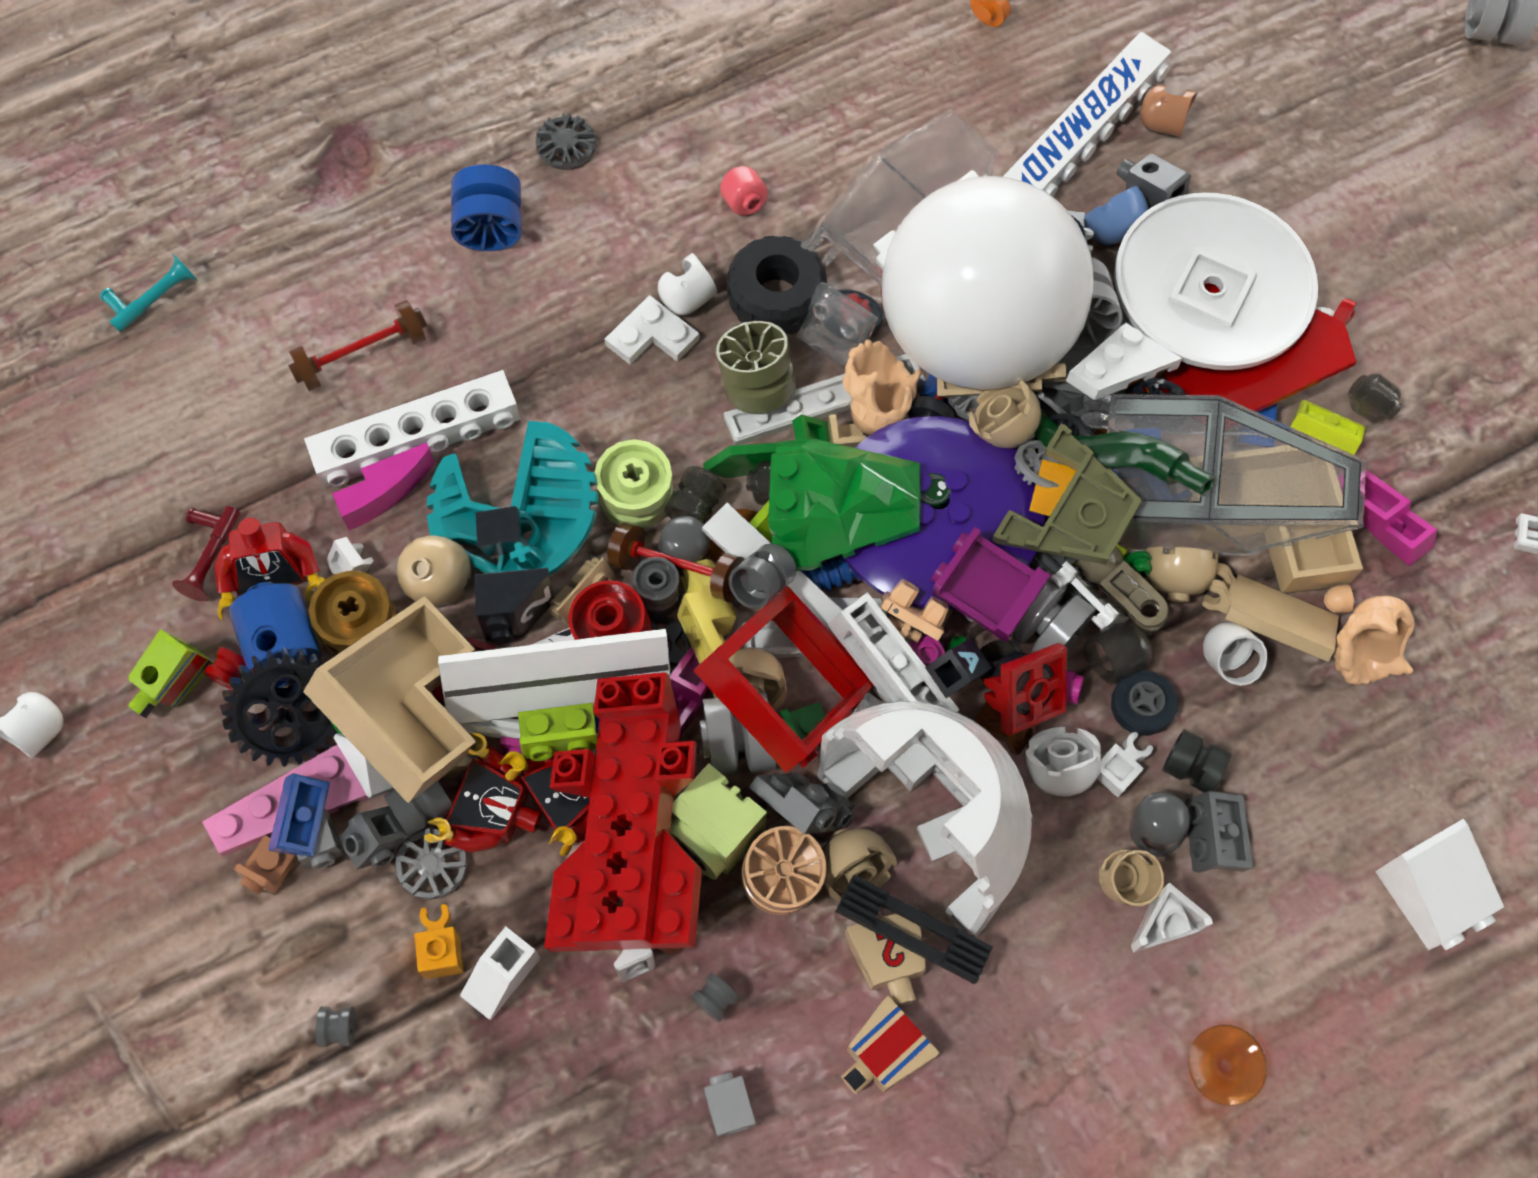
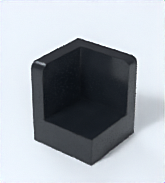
(499, 531)

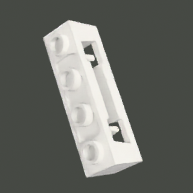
(886, 658)

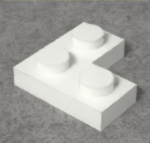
(648, 325)

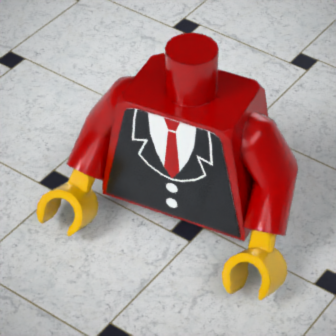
(263, 555)
(486, 805)
(563, 811)

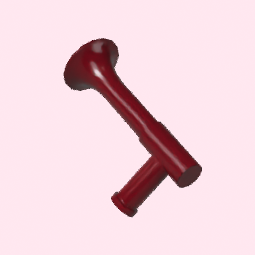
(222, 525)

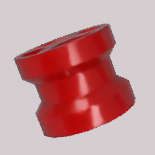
(224, 666)

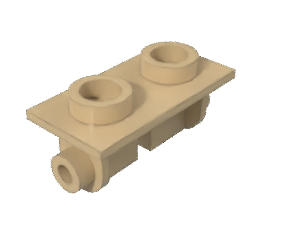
(589, 573)

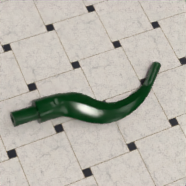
(1138, 451)

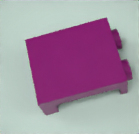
(988, 584)

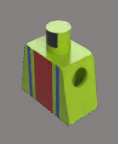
(166, 673)

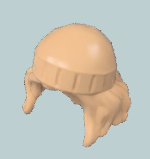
(878, 386)
(1374, 640)

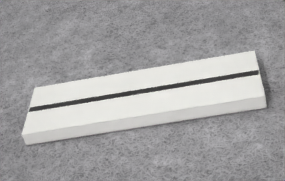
(544, 675)

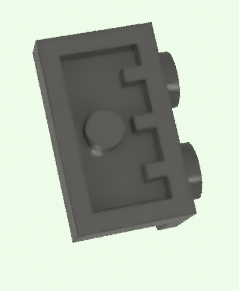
(1218, 832)

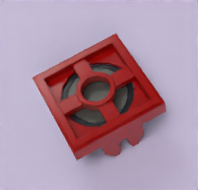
(1029, 685)

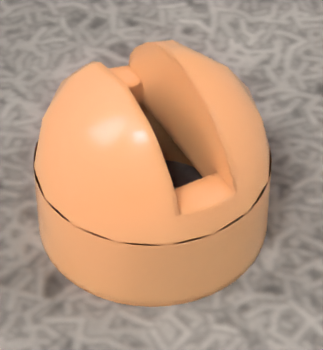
(1339, 599)

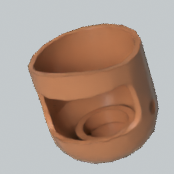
(1164, 111)

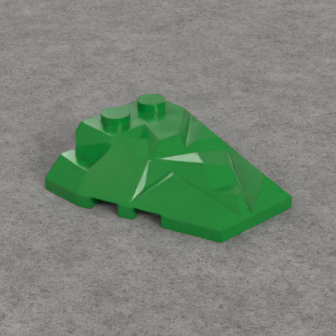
(839, 499)

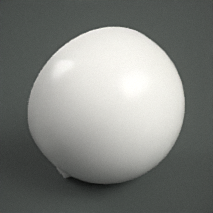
(986, 282)

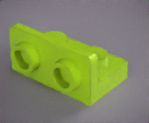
(556, 730)

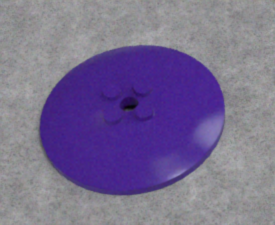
(981, 495)

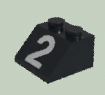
(511, 602)

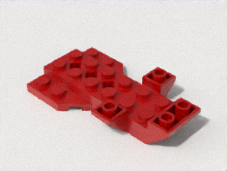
(628, 784)

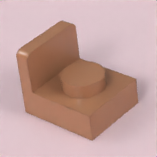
(265, 868)

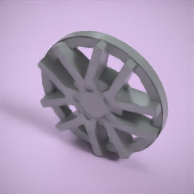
(430, 864)

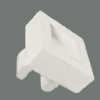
(346, 557)

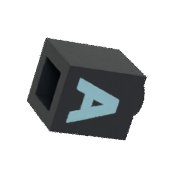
(958, 667)

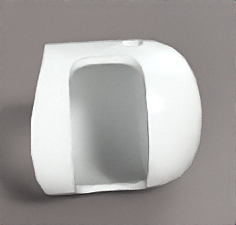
(687, 292)
(1229, 647)
(31, 723)

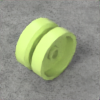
(634, 483)

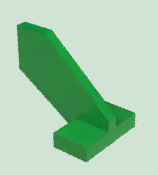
(740, 459)

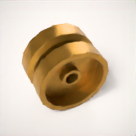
(348, 609)

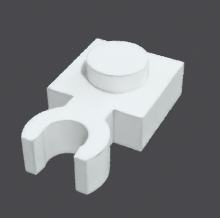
(1122, 765)

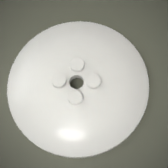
(1226, 241)

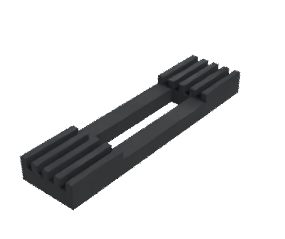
(964, 954)

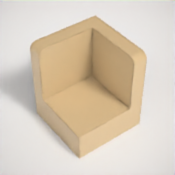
(844, 435)

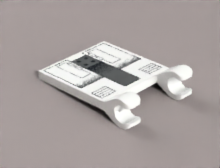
(1109, 611)

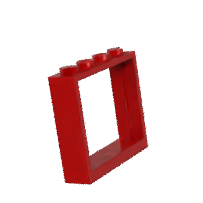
(753, 710)

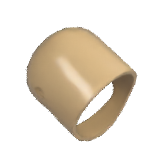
(1138, 877)

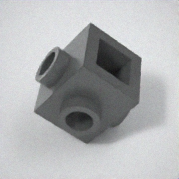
(372, 837)

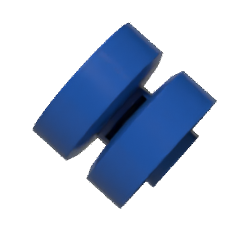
(486, 208)

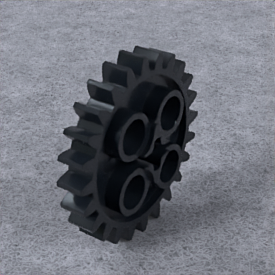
(260, 687)

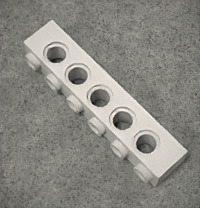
(424, 413)

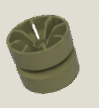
(756, 367)

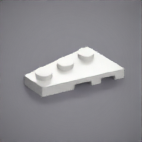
(1120, 360)

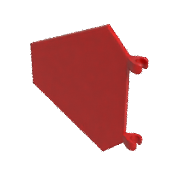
(1316, 356)

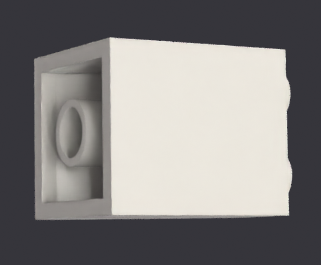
(1443, 887)

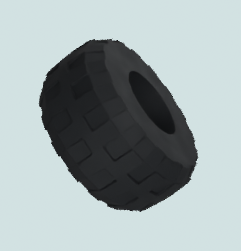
(770, 260)

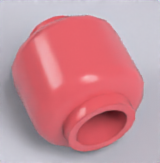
(743, 189)

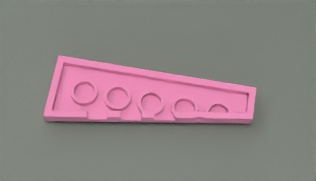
(255, 814)

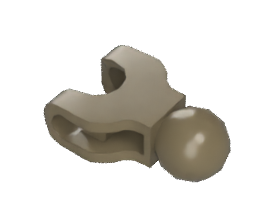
(1126, 589)

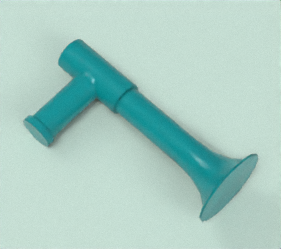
(130, 313)

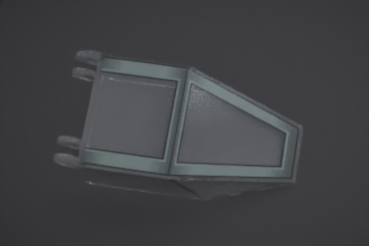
(1268, 477)

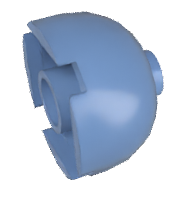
(1115, 217)

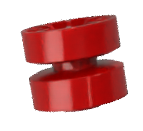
(607, 610)

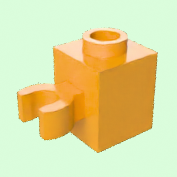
(439, 947)

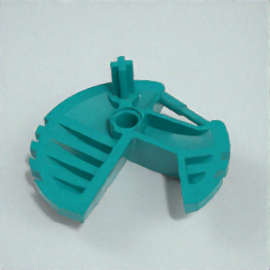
(548, 491)

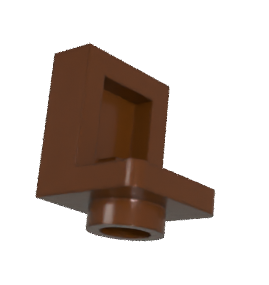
(991, 721)

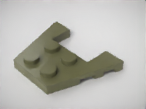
(1087, 516)

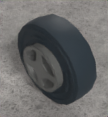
(1154, 693)

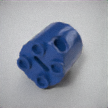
(271, 619)

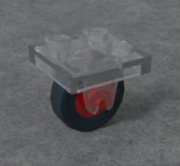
(839, 321)

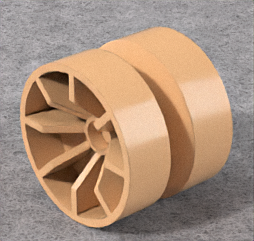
(783, 870)

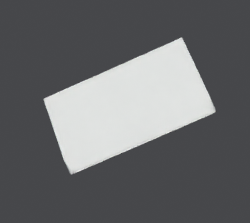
(634, 963)

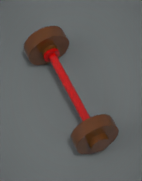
(409, 322)
(627, 547)

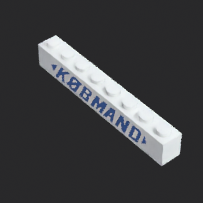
(1093, 115)

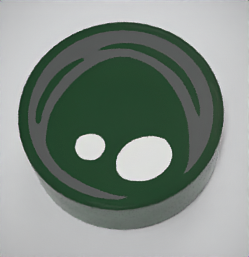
(938, 494)

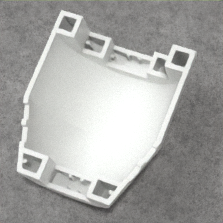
(925, 739)

